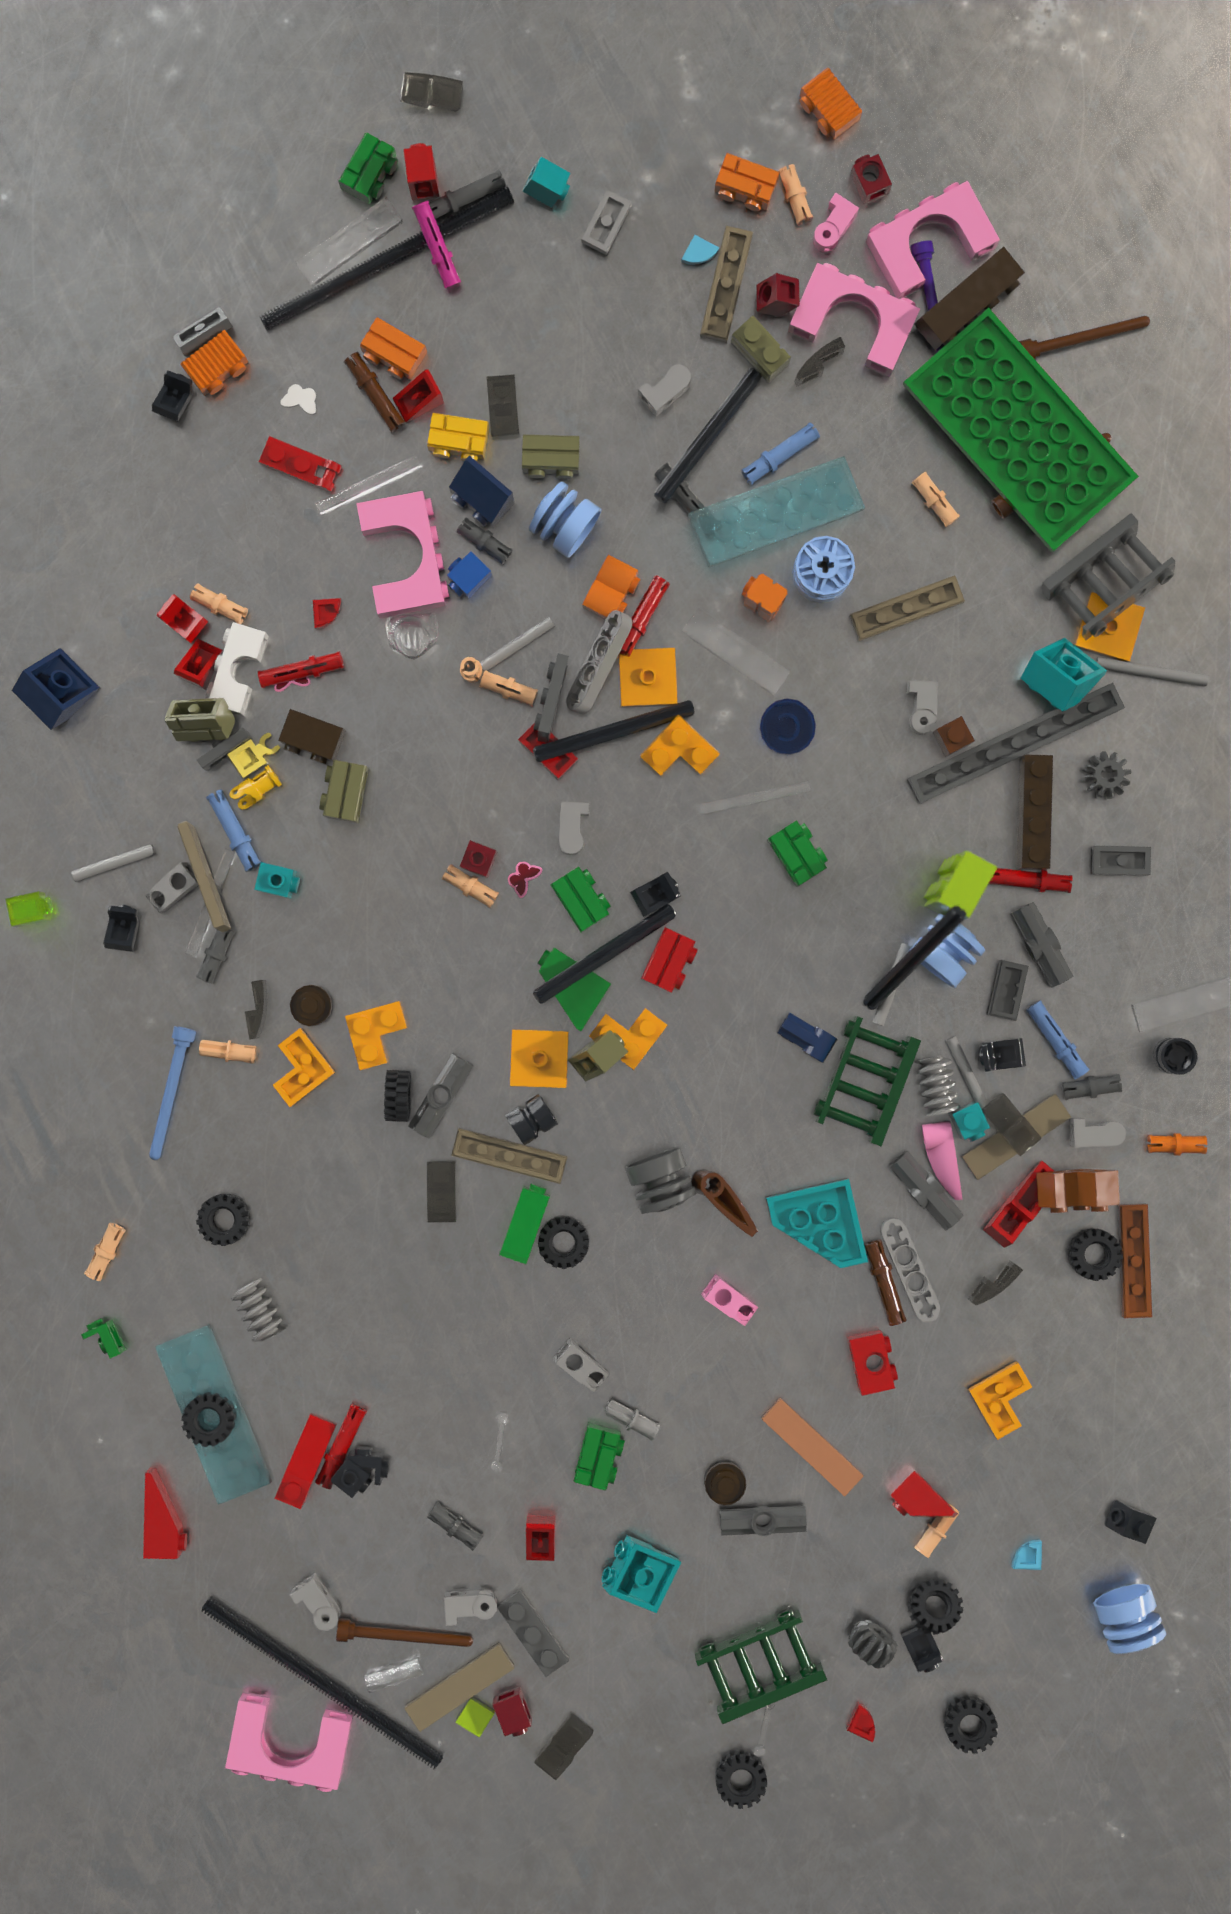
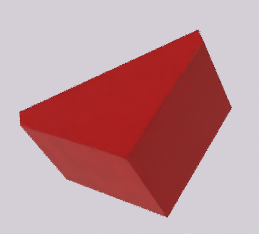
(418, 397)
(198, 664)
(540, 1538)

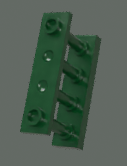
(885, 1102)
(782, 1685)

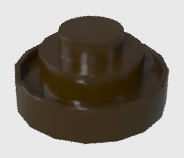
(311, 1005)
(725, 1483)

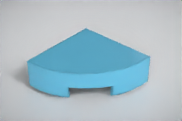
(699, 251)
(1028, 1556)

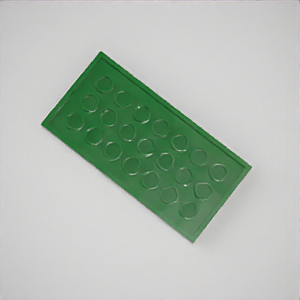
(1020, 430)

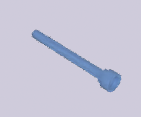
(182, 1039)

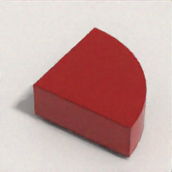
(325, 611)
(862, 1723)

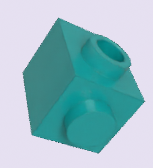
(547, 182)
(277, 880)
(969, 1121)

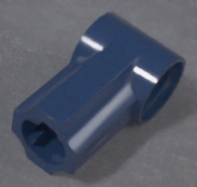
(811, 1039)

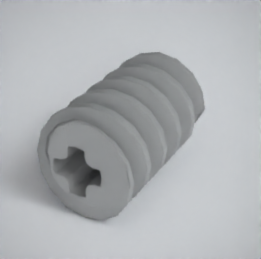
(938, 1085)
(257, 1311)

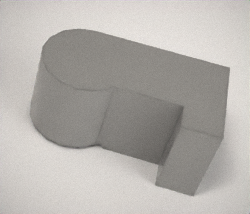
(667, 390)
(925, 706)
(570, 838)
(172, 887)
(1102, 1135)
(580, 1365)
(318, 1601)
(469, 1604)

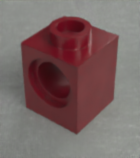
(870, 189)
(778, 295)
(478, 859)
(512, 1712)

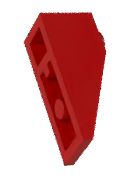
(305, 1461)
(162, 1524)

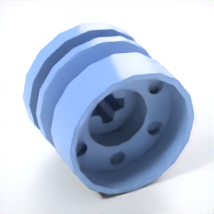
(564, 519)
(809, 577)
(946, 957)
(1129, 1618)

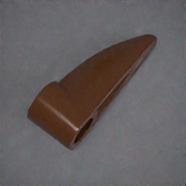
(724, 1199)

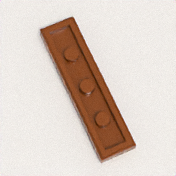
(1135, 1264)

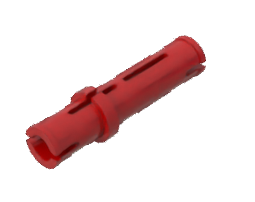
(644, 612)
(268, 678)
(1035, 880)
(341, 1445)

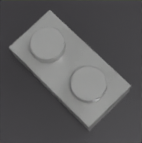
(606, 222)

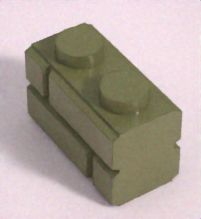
(760, 349)
(550, 455)
(200, 719)
(344, 791)

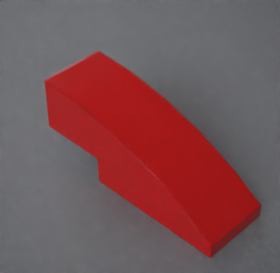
(1017, 1210)

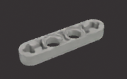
(581, 698)
(913, 1268)

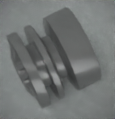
(660, 1181)

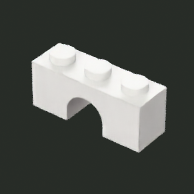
(240, 645)

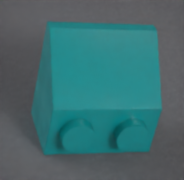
(1062, 674)

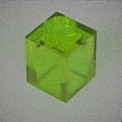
(29, 909)

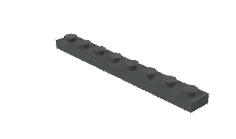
(1015, 743)

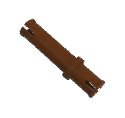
(368, 382)
(882, 1272)

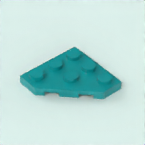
(822, 1220)

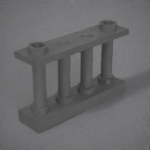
(1103, 550)

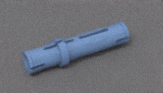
(779, 454)
(234, 831)
(1059, 1042)

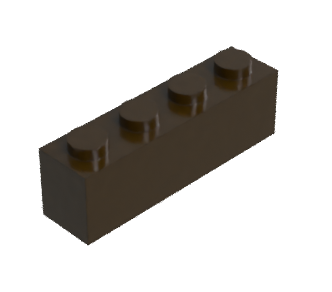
(969, 298)
(1034, 812)

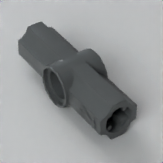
(1042, 945)
(430, 1111)
(926, 1190)
(743, 1520)

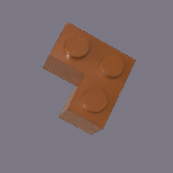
(1078, 1189)

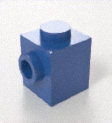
(467, 575)

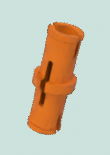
(1177, 1144)

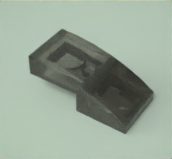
(431, 90)
(813, 366)
(502, 405)
(256, 1018)
(1011, 1124)
(441, 1191)
(987, 1290)
(563, 1746)

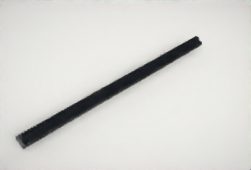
(383, 259)
(321, 1682)

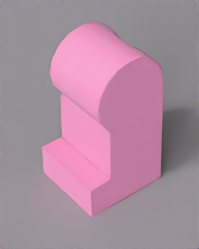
(830, 232)
(729, 1300)

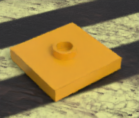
(1120, 634)
(648, 677)
(539, 1058)

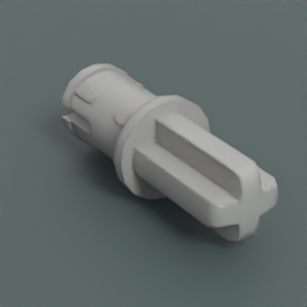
(632, 1419)

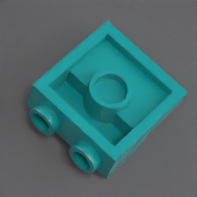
(640, 1574)

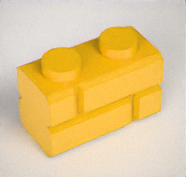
(457, 436)

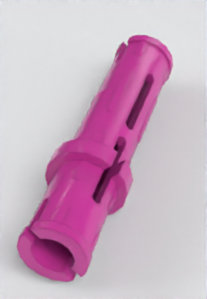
(436, 244)

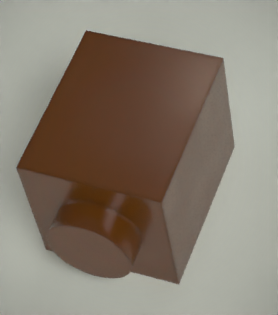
(953, 736)

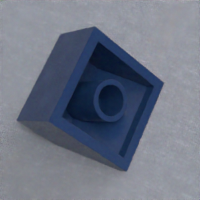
(481, 493)
(54, 688)

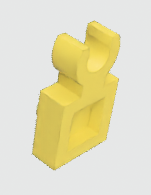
(249, 757)

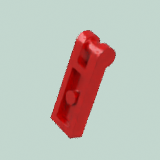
(299, 464)

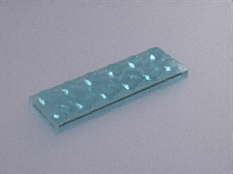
(776, 511)
(193, 1369)

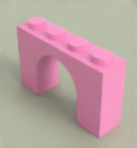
(956, 209)
(830, 287)
(407, 514)
(251, 1754)

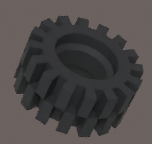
(397, 1095)
(206, 1224)
(569, 1259)
(1111, 1260)
(192, 1426)
(919, 1611)
(982, 1737)
(734, 1795)

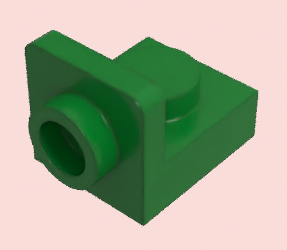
(109, 1340)

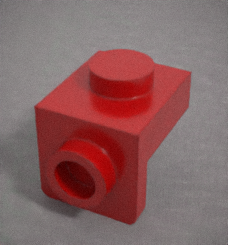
(182, 618)

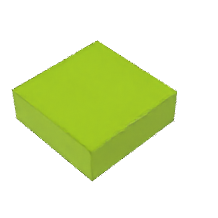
(475, 1716)

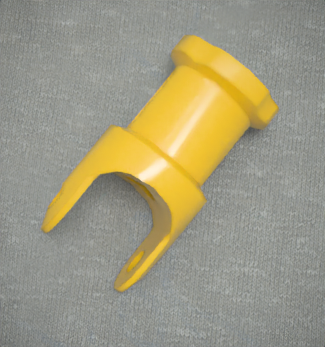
(255, 787)

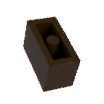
(311, 736)

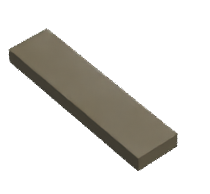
(726, 284)
(907, 608)
(203, 876)
(996, 1151)
(509, 1155)
(459, 1687)

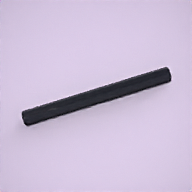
(707, 435)
(613, 731)
(604, 954)
(915, 957)

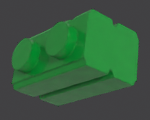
(368, 169)
(798, 853)
(580, 898)
(597, 1456)

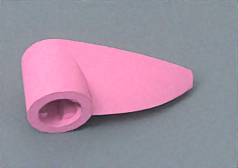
(942, 1156)

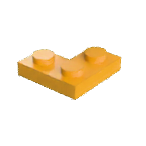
(679, 740)
(366, 1032)
(636, 1039)
(309, 1070)
(993, 1397)

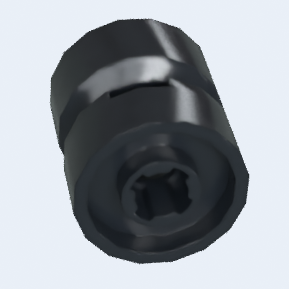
(1175, 1056)
(531, 1119)

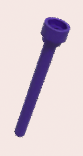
(923, 252)

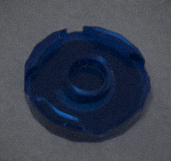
(787, 726)

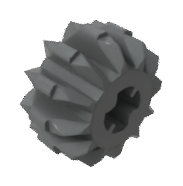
(1111, 766)
(872, 1644)

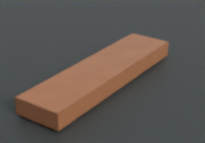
(812, 1447)

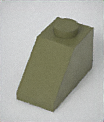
(598, 1055)

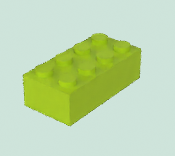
(960, 883)

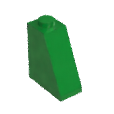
(581, 997)
(525, 1223)

